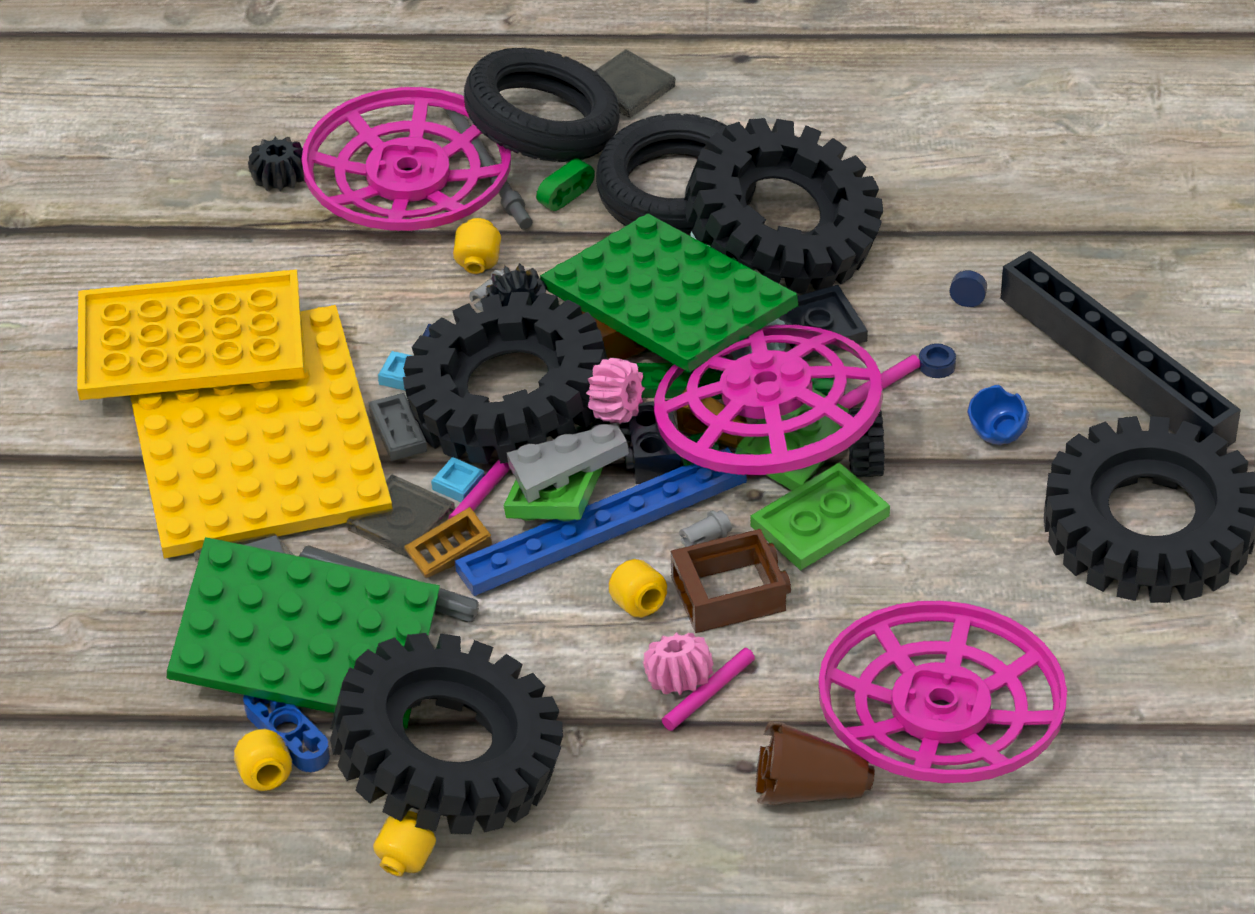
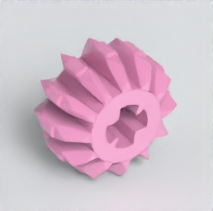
(615, 390)
(678, 663)

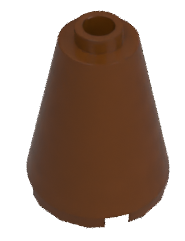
(808, 769)

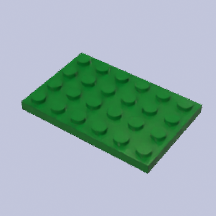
(669, 291)
(289, 623)

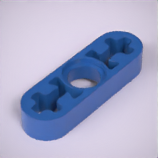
(305, 730)

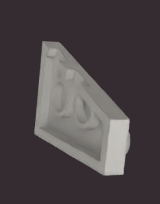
(557, 459)

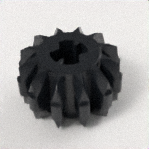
(276, 163)
(516, 281)

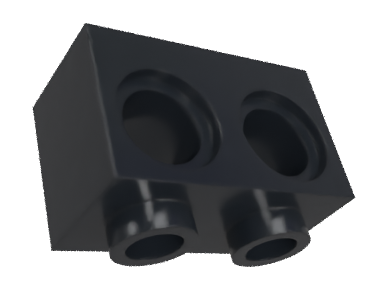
(648, 451)

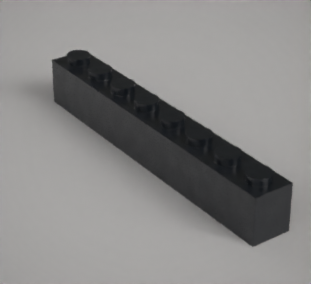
(1115, 349)

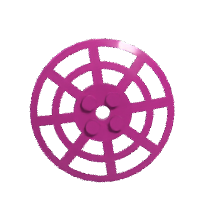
(388, 159)
(766, 388)
(948, 681)

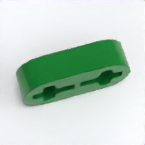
(565, 184)

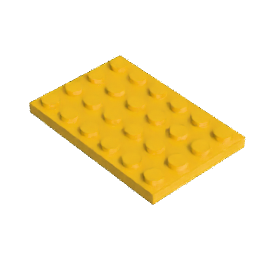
(189, 334)

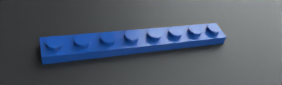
(599, 523)

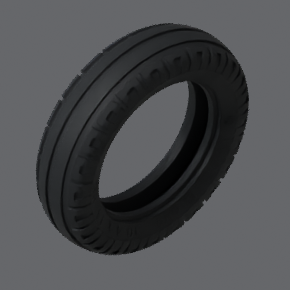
(535, 135)
(641, 142)

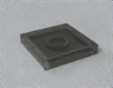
(635, 81)
(412, 515)

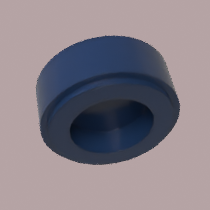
(968, 288)
(937, 360)

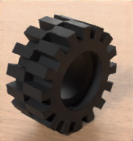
(867, 453)

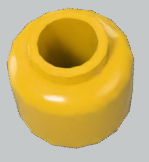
(477, 245)
(637, 588)
(262, 760)
(403, 845)

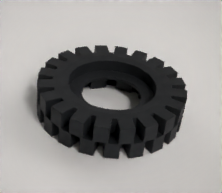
(754, 153)
(468, 422)
(1094, 541)
(486, 789)

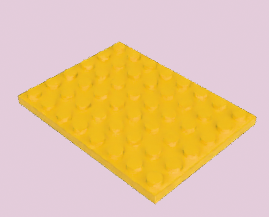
(263, 452)

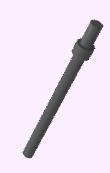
(510, 199)

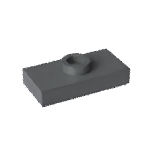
(397, 426)

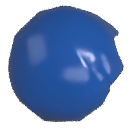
(998, 415)

